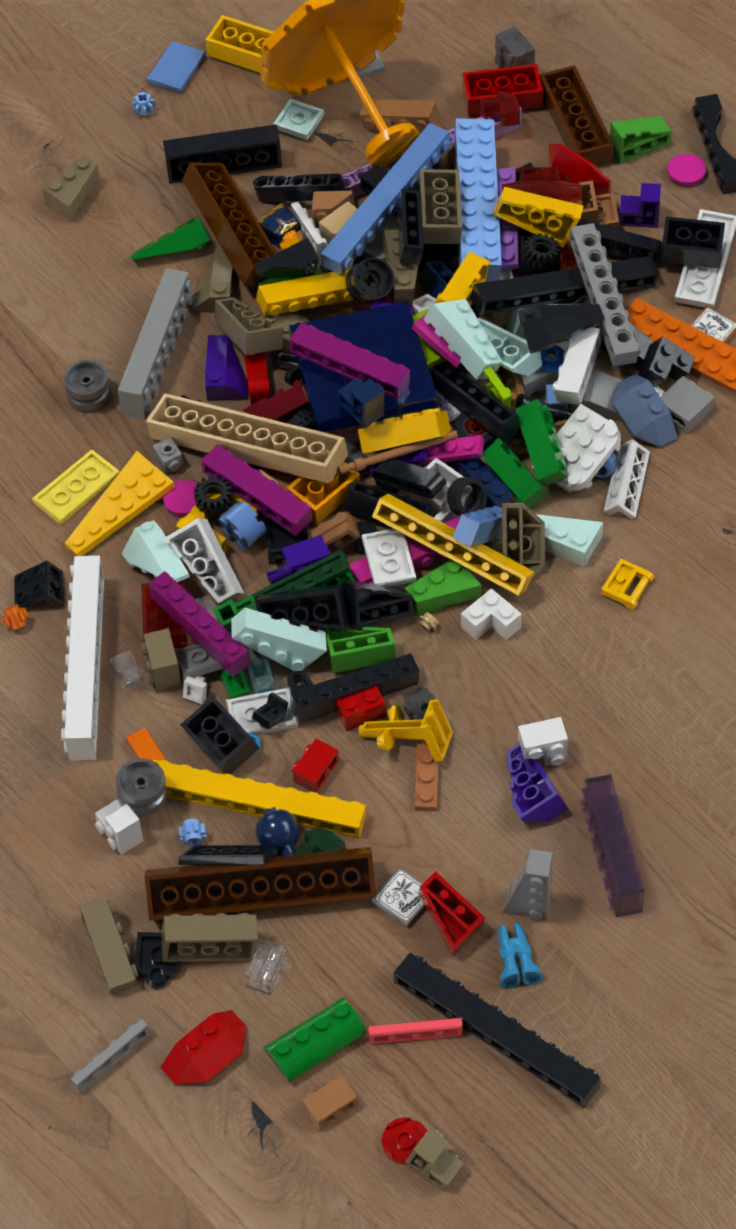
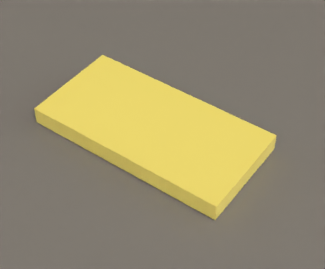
(76, 487)

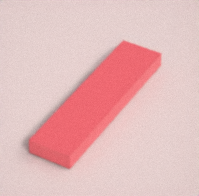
(415, 1031)

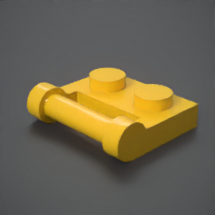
(620, 581)

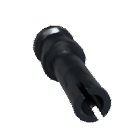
(558, 412)

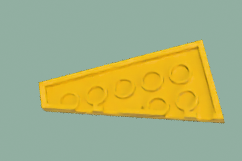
(126, 497)

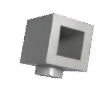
(168, 456)

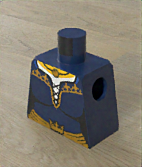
(277, 223)

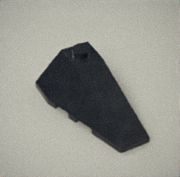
(549, 323)

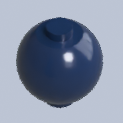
(278, 829)

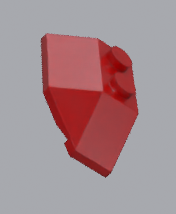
(577, 169)
(206, 1049)

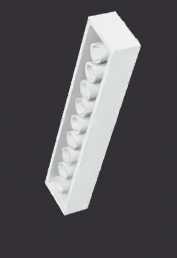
(83, 659)

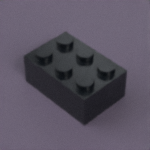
(692, 242)
(220, 736)

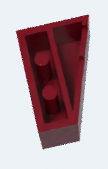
(281, 406)

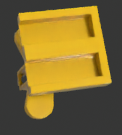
(432, 728)

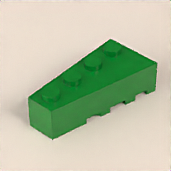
(542, 442)

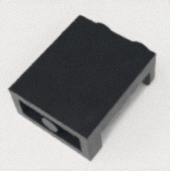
(278, 538)

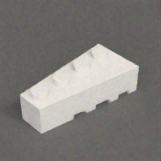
(205, 558)

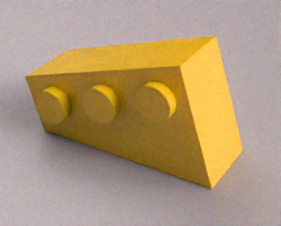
(470, 272)

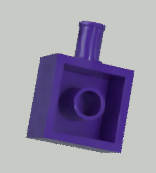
(299, 557)

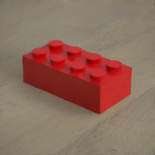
(518, 80)

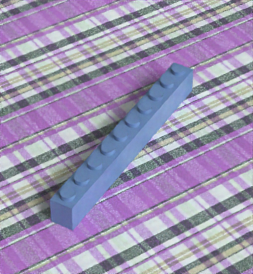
(383, 200)

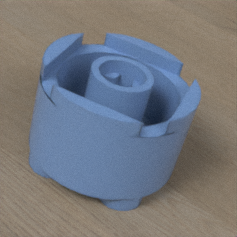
(242, 525)

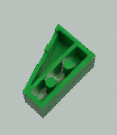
(515, 474)

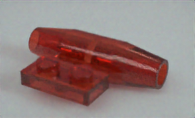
(545, 182)

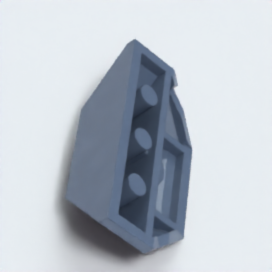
(644, 411)

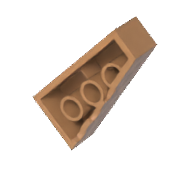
(403, 111)

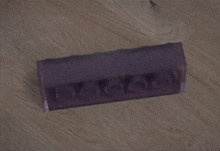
(613, 846)

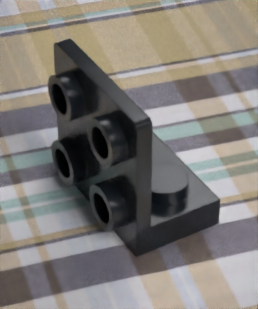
(39, 584)

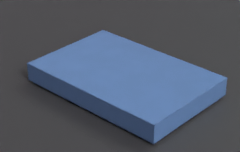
(176, 67)

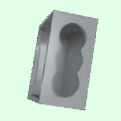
(688, 403)

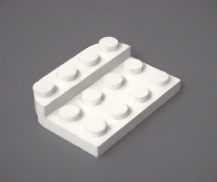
(585, 446)

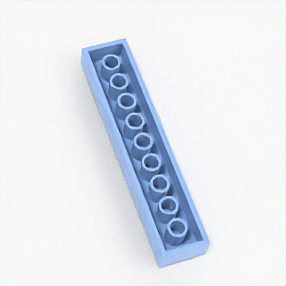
(478, 191)

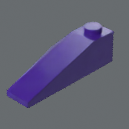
(223, 371)
(532, 789)

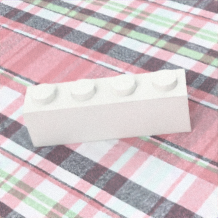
(577, 366)

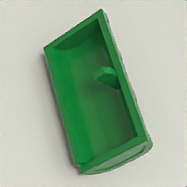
(315, 1039)

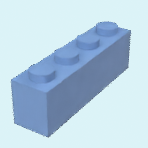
(479, 526)

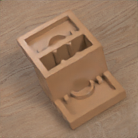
(599, 208)

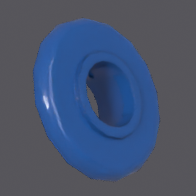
(552, 365)

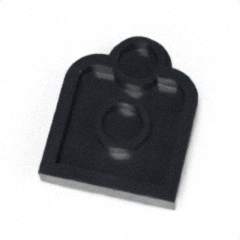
(150, 962)

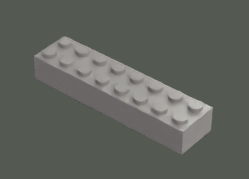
(155, 344)

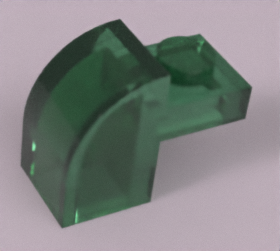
(320, 841)

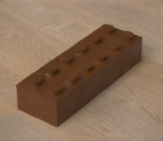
(576, 115)

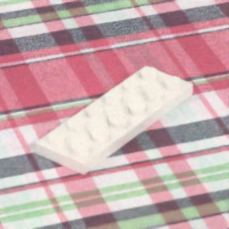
(701, 284)

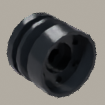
(377, 273)

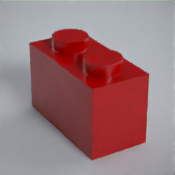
(361, 708)
(315, 765)

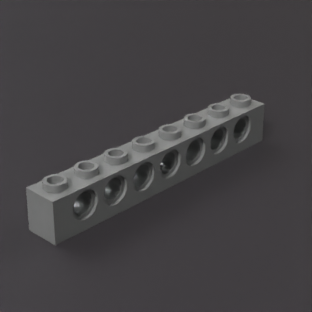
(603, 291)

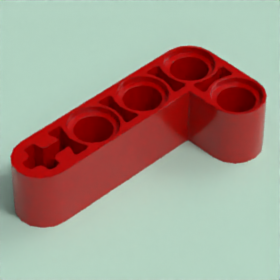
(257, 377)

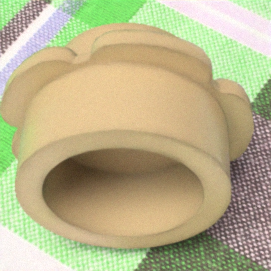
(428, 622)

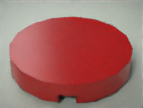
(401, 1138)

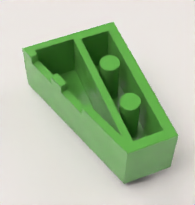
(444, 587)

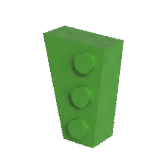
(638, 137)
(359, 648)

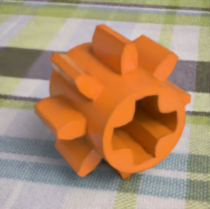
(14, 617)

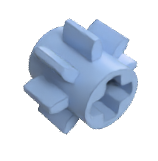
(143, 104)
(192, 832)

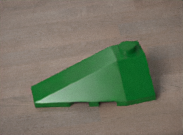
(186, 237)

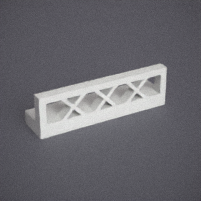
(623, 475)

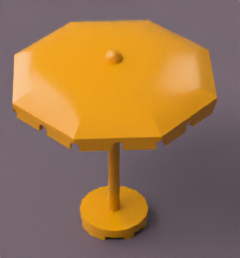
(324, 44)

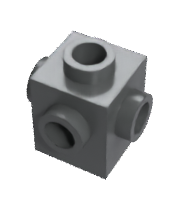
(417, 702)

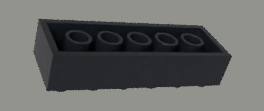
(237, 149)

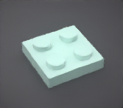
(299, 119)

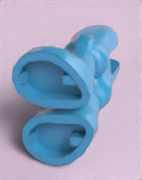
(516, 947)

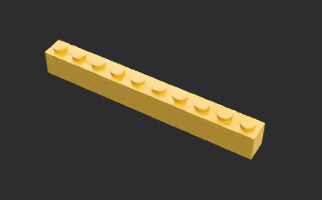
(253, 798)

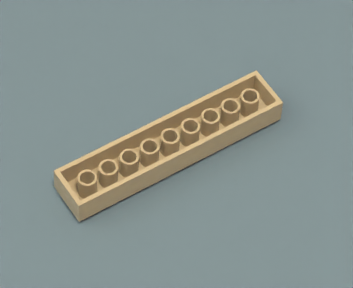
(248, 437)

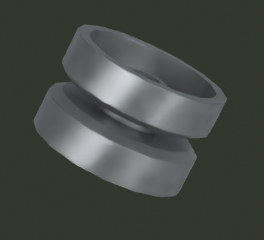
(87, 385)
(141, 786)

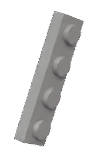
(109, 1057)

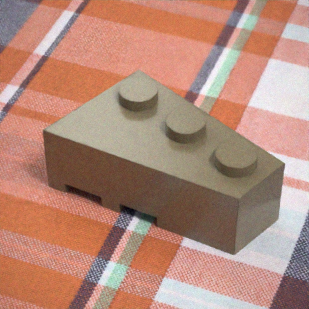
(71, 187)

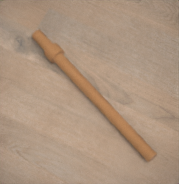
(360, 463)

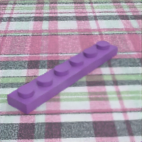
(508, 231)

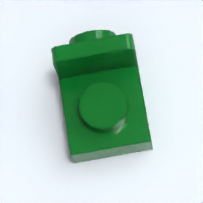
(235, 685)

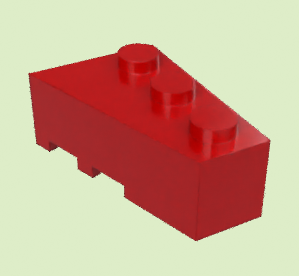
(450, 912)

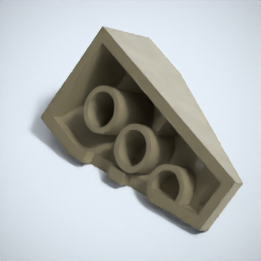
(214, 284)

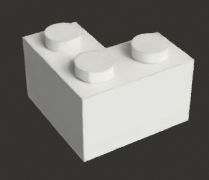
(491, 612)
(544, 739)
(120, 826)

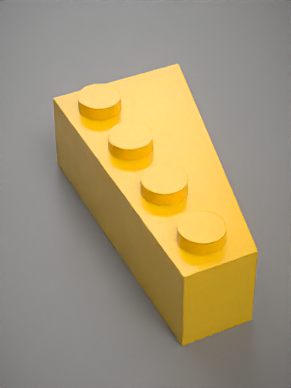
(538, 213)

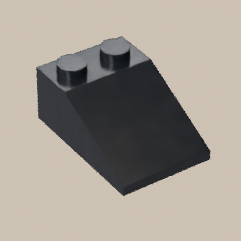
(289, 263)

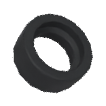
(455, 492)

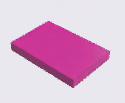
(428, 333)

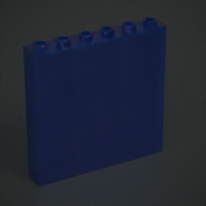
(385, 333)

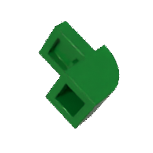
(228, 610)

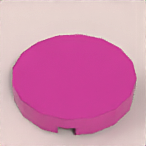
(686, 170)
(181, 498)

